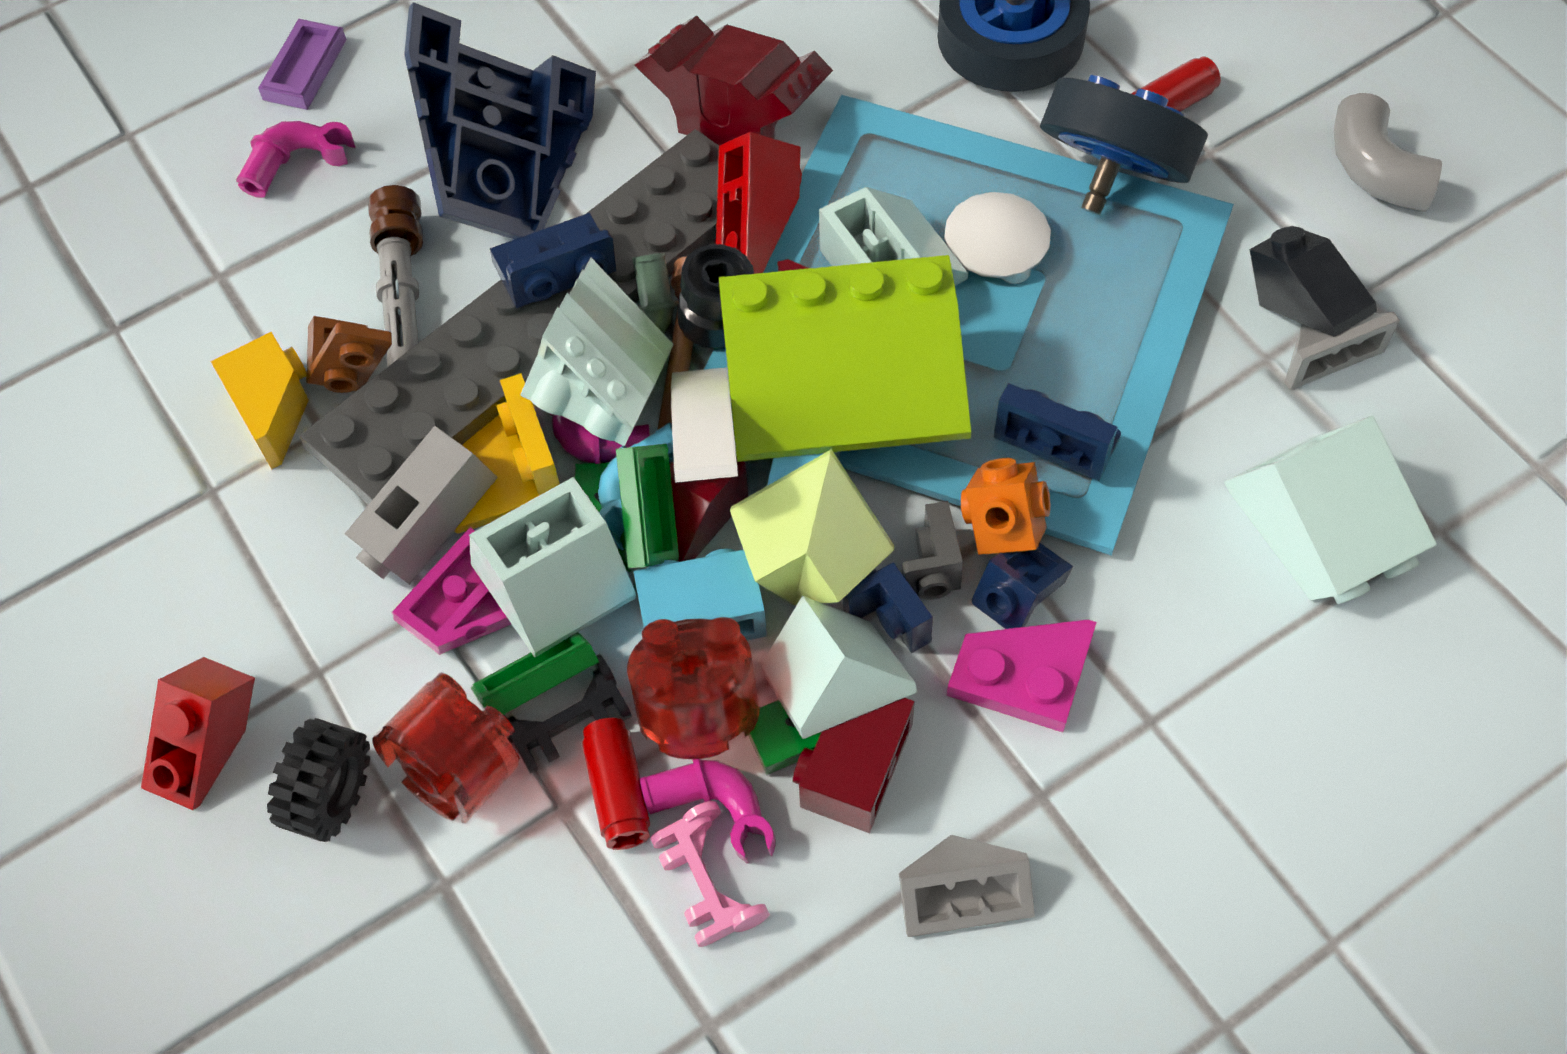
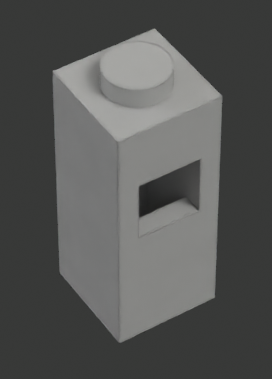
(420, 507)

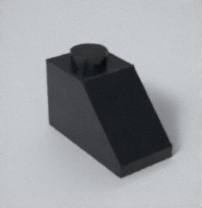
(1309, 281)

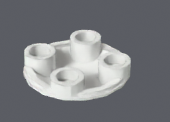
(998, 236)

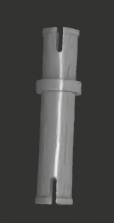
(396, 264)

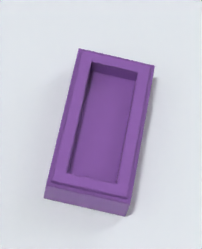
(302, 64)

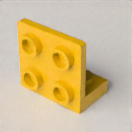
(515, 453)

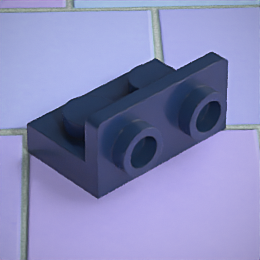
(552, 259)
(1055, 431)

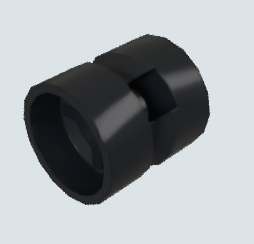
(700, 297)

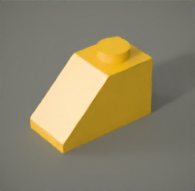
(266, 392)

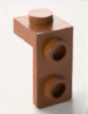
(343, 353)

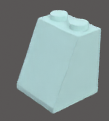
(1336, 511)

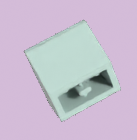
(877, 229)
(551, 566)

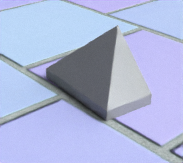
(1322, 354)
(965, 886)

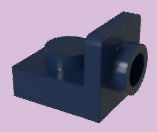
(1018, 583)
(895, 604)

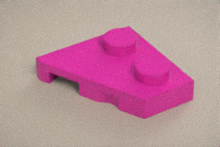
(450, 603)
(1024, 670)

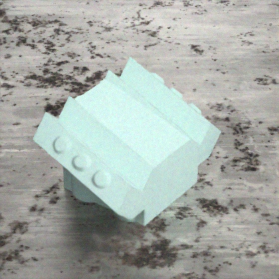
(597, 358)

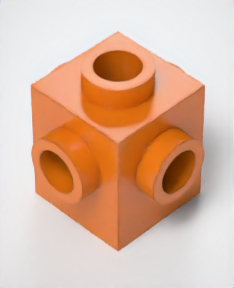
(1006, 506)

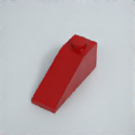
(756, 194)

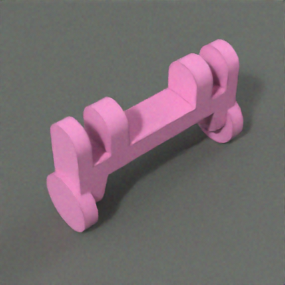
(727, 913)

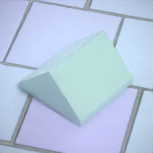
(832, 668)

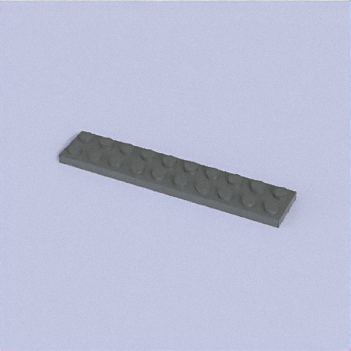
(458, 368)

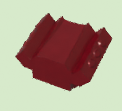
(730, 79)

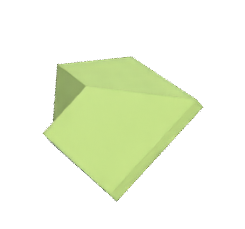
(811, 533)

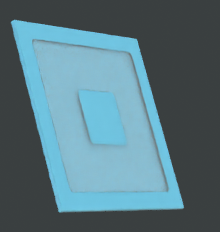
(1086, 328)

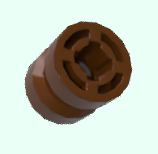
(395, 213)

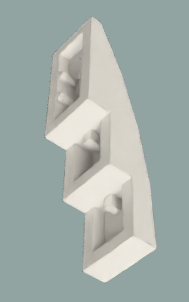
(702, 425)

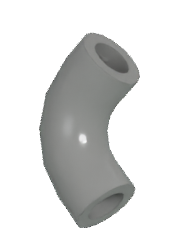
(1376, 161)

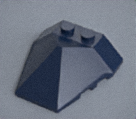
(492, 127)

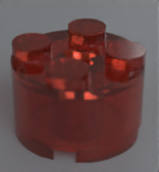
(693, 686)
(448, 748)

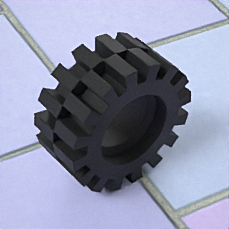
(318, 779)

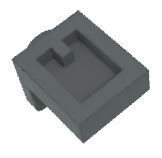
(939, 554)

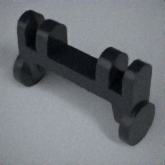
(599, 695)

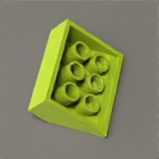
(844, 358)

